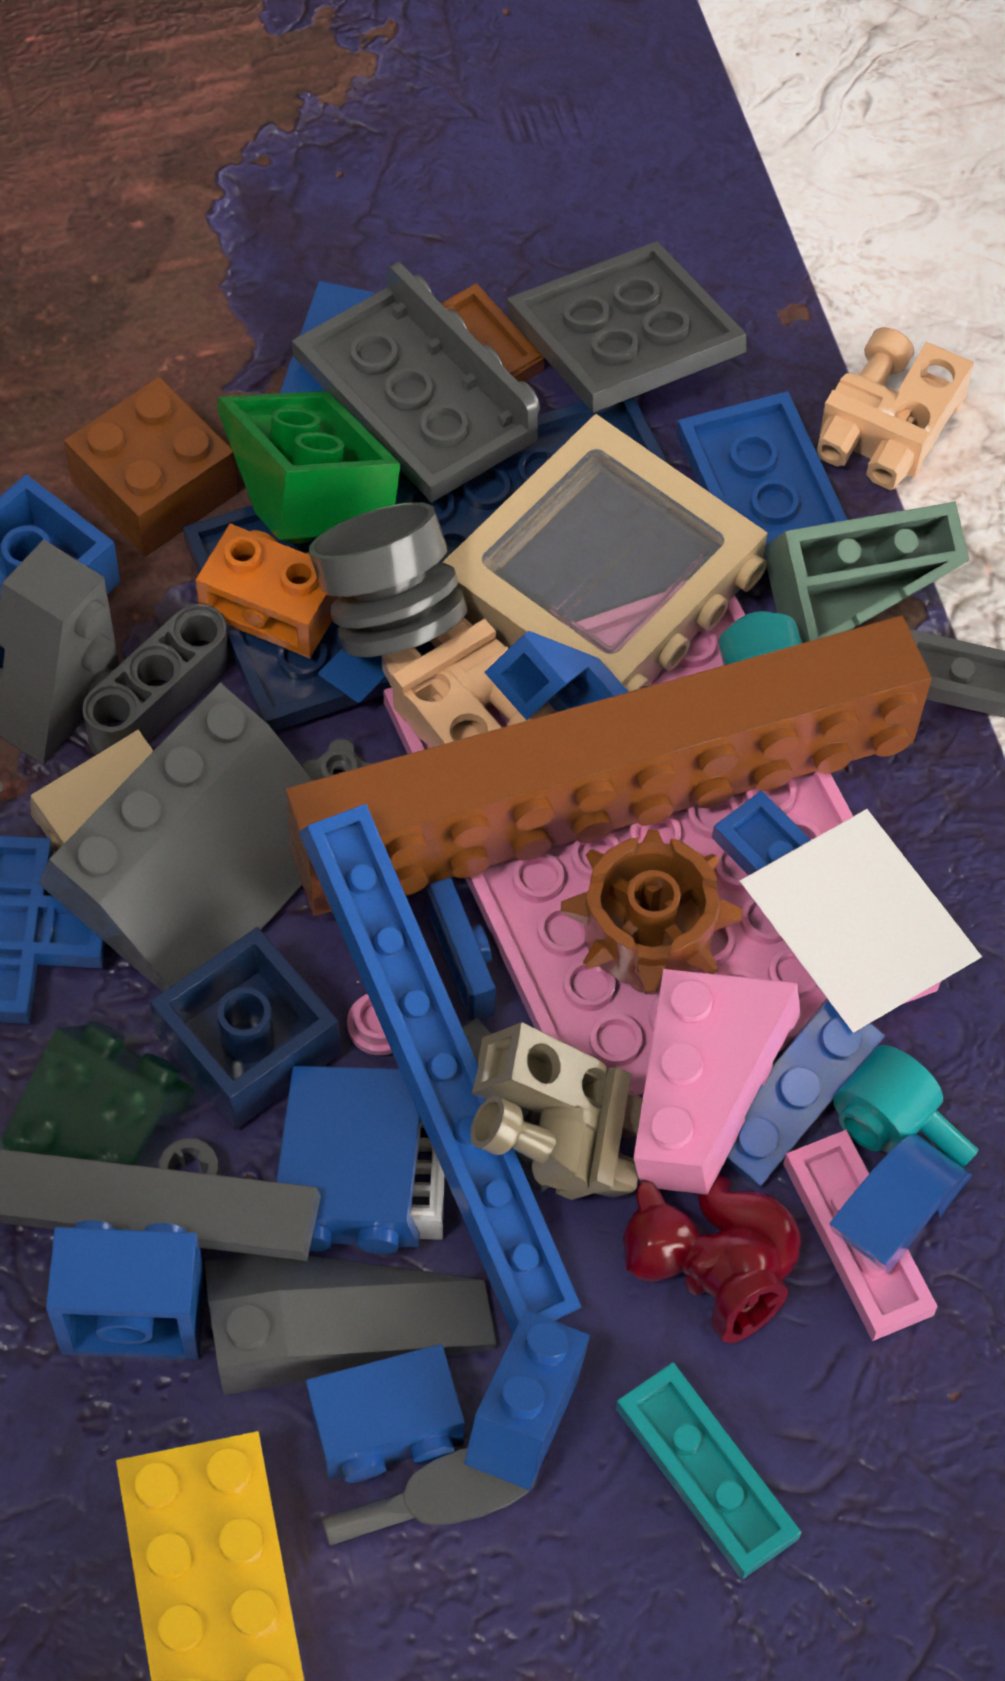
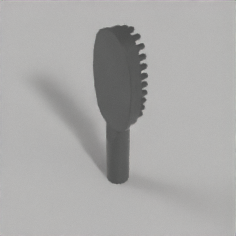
(434, 1495)

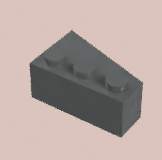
(55, 648)

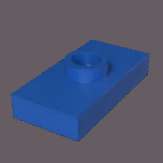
(463, 949)

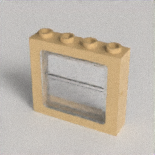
(609, 556)

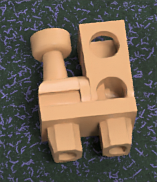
(887, 424)
(447, 688)

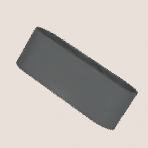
(161, 657)

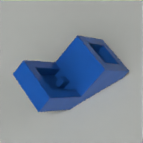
(550, 672)

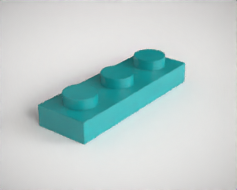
(708, 1471)

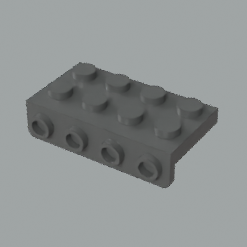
(421, 384)

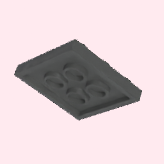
(626, 326)

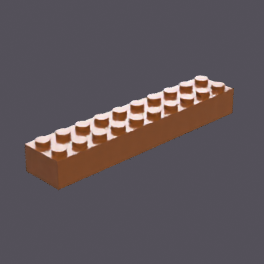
(628, 757)

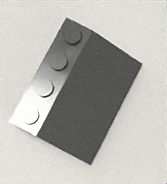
(187, 844)

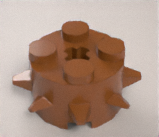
(650, 911)

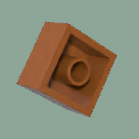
(151, 466)

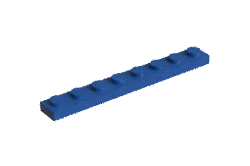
(436, 1064)

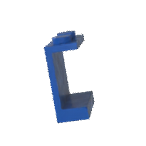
(359, 1145)

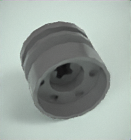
(388, 579)

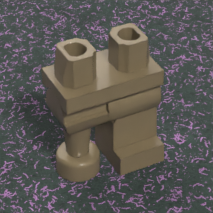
(580, 1106)

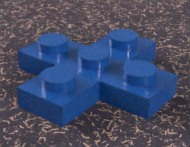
(35, 927)

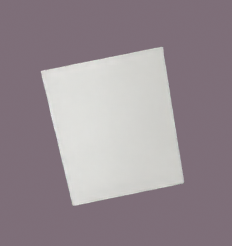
(860, 920)

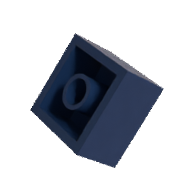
(245, 1026)

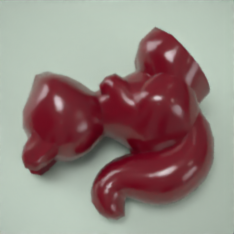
(735, 1266)

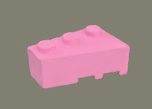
(704, 1069)

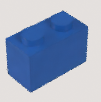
(526, 1400)
(386, 1414)

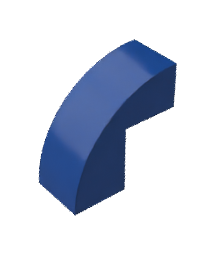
(898, 1200)

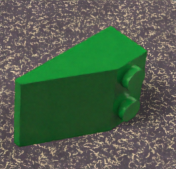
(306, 461)

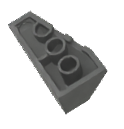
(322, 1315)

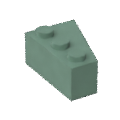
(859, 567)

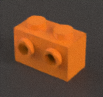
(266, 590)

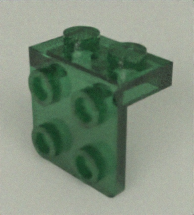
(94, 1098)

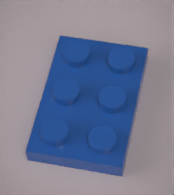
(761, 464)

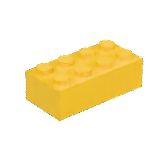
(209, 1563)

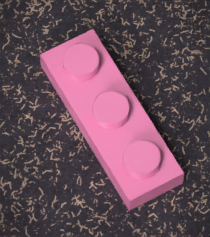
(825, 1179)

